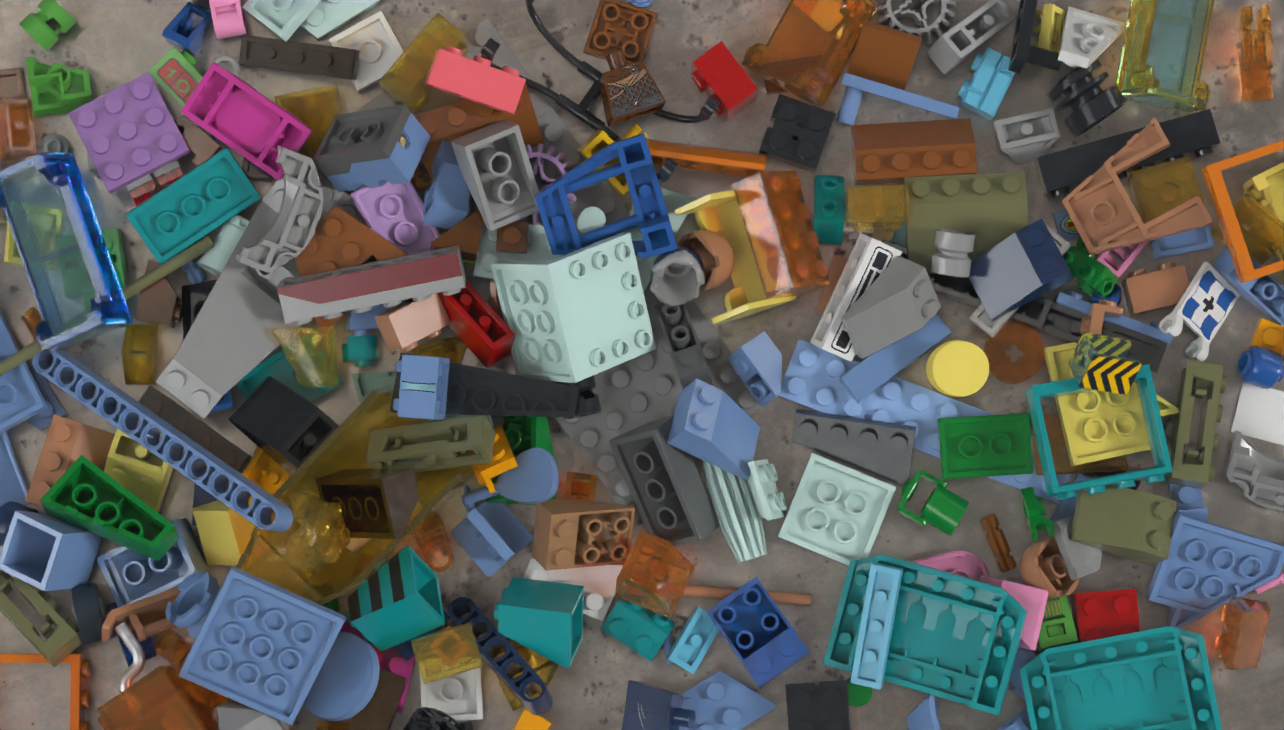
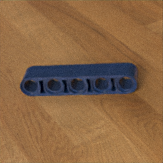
(509, 664)

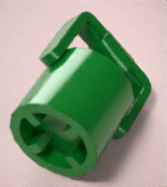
(941, 509)

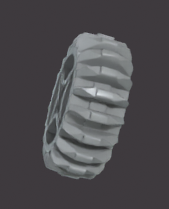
(918, 17)

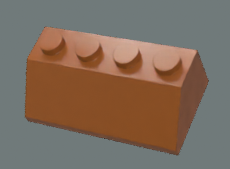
(468, 116)
(912, 149)

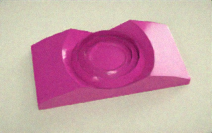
(245, 119)

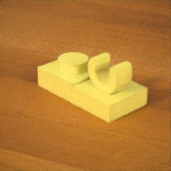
(1050, 27)

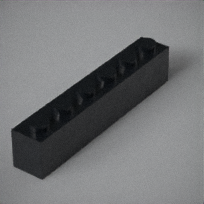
(1071, 166)

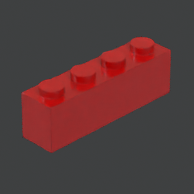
(478, 325)

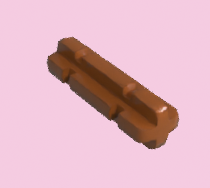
(998, 543)

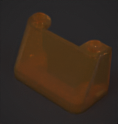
(810, 46)

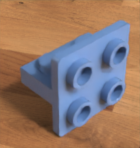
(491, 536)

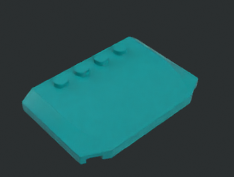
(946, 635)
(1123, 684)

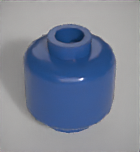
(1260, 367)

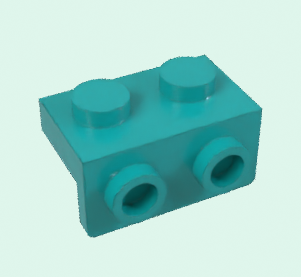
(638, 628)

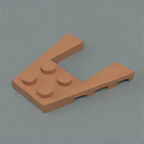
(1106, 213)

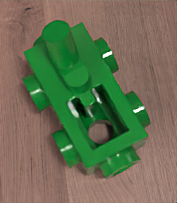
(1088, 272)

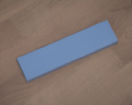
(893, 359)

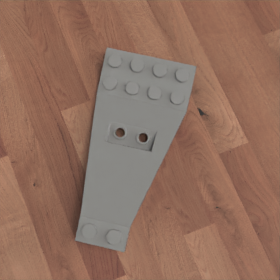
(239, 314)

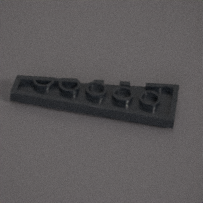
(499, 393)

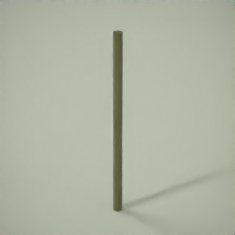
(128, 291)

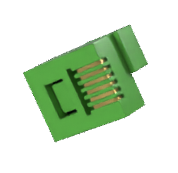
(1057, 625)

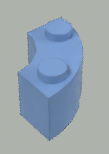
(449, 195)

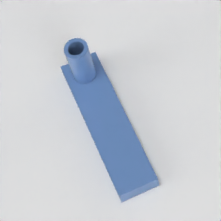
(858, 85)

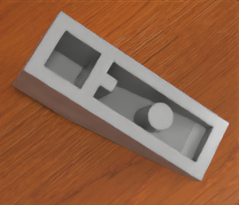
(970, 35)

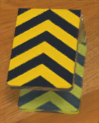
(1102, 365)

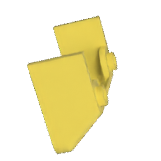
(722, 215)

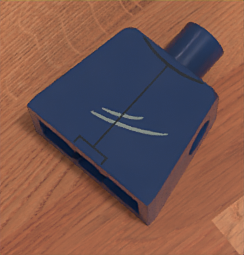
(654, 709)

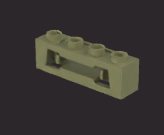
(1203, 376)
(432, 444)
(59, 641)

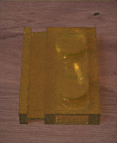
(446, 653)

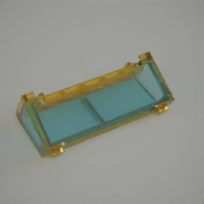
(1165, 53)

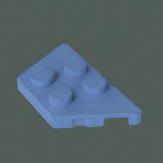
(724, 704)

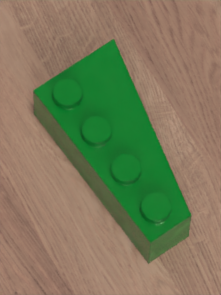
(106, 508)

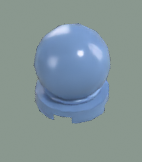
(193, 602)

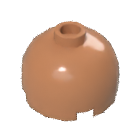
(713, 253)
(1045, 569)

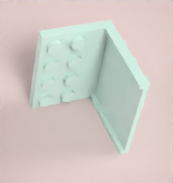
(575, 311)

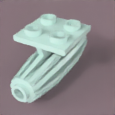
(743, 504)

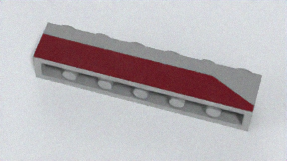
(371, 285)

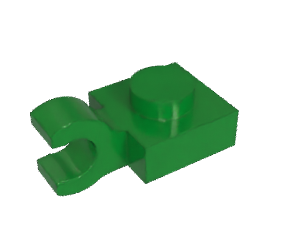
(1033, 510)

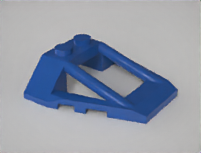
(644, 191)

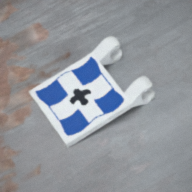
(1202, 310)

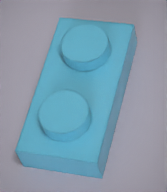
(693, 641)

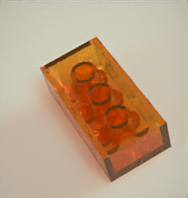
(781, 234)

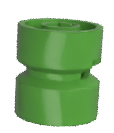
(36, 27)

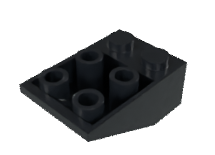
(283, 424)

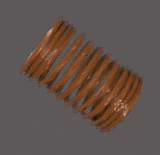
(420, 184)

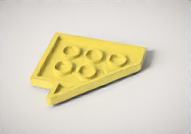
(1099, 422)

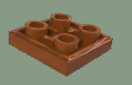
(620, 28)
(884, 55)

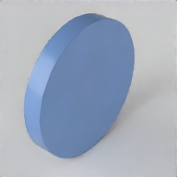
(345, 679)

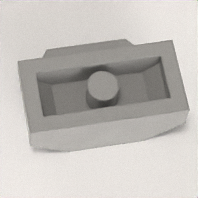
(1027, 135)
(1078, 558)

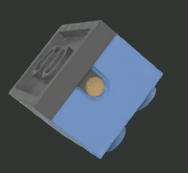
(372, 148)

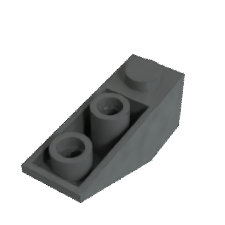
(683, 344)

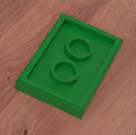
(985, 446)

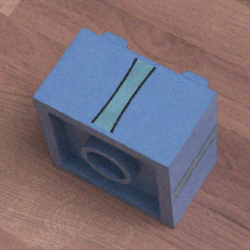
(422, 387)

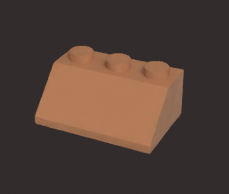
(62, 447)

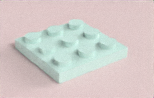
(836, 511)

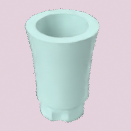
(224, 244)

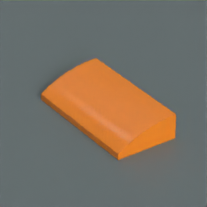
(707, 158)

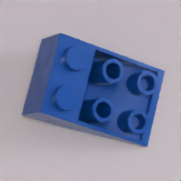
(758, 632)

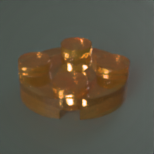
(1026, 341)

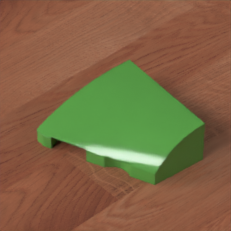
(57, 88)

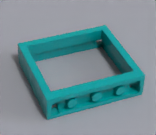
(1097, 485)

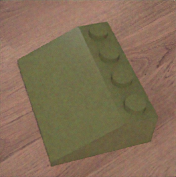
(979, 204)

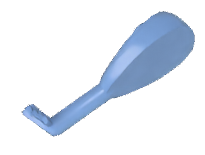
(530, 482)

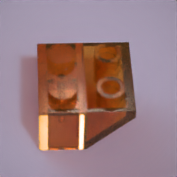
(1243, 632)

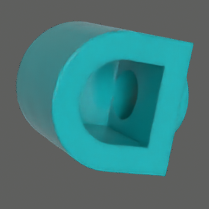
(361, 350)

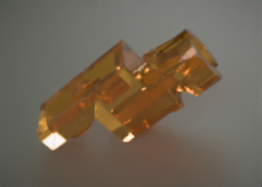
(1255, 55)

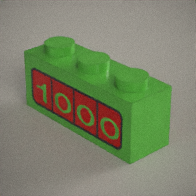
(178, 76)

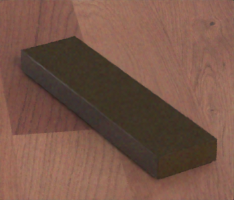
(299, 57)

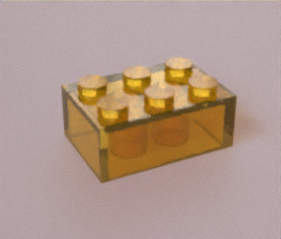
(407, 76)

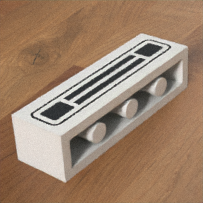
(863, 267)

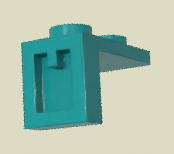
(828, 209)

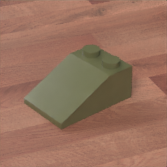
(1125, 523)

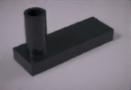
(1021, 50)

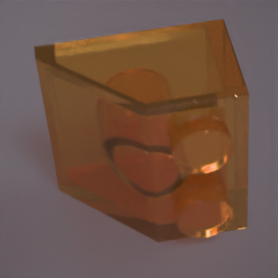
(654, 575)

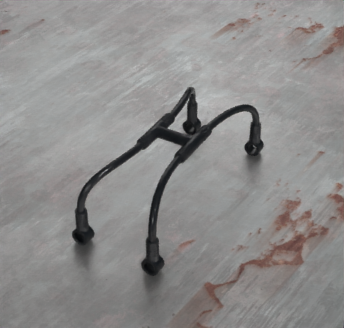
(582, 110)

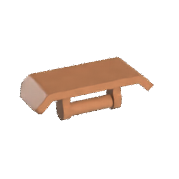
(142, 617)

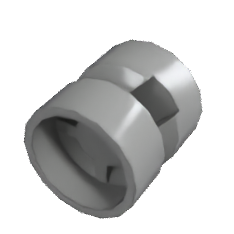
(952, 252)

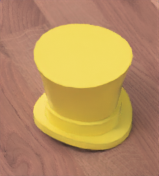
(957, 368)

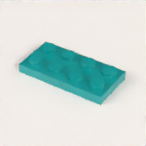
(193, 205)

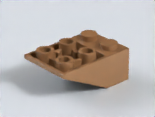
(581, 533)

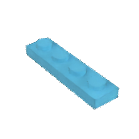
(876, 625)

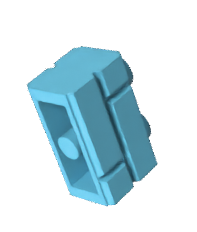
(987, 84)

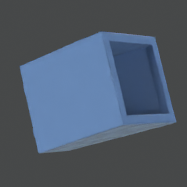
(48, 552)

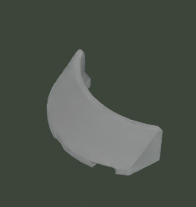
(296, 217)
(1256, 473)

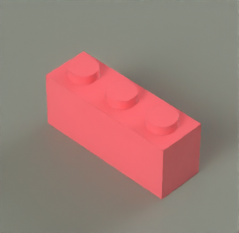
(475, 80)

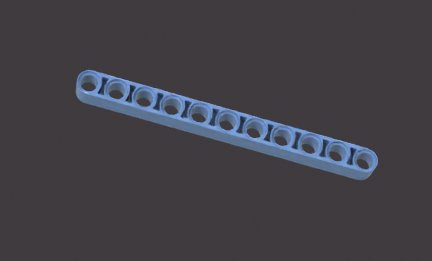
(172, 440)

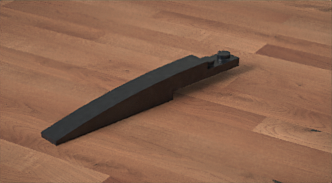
(1049, 317)

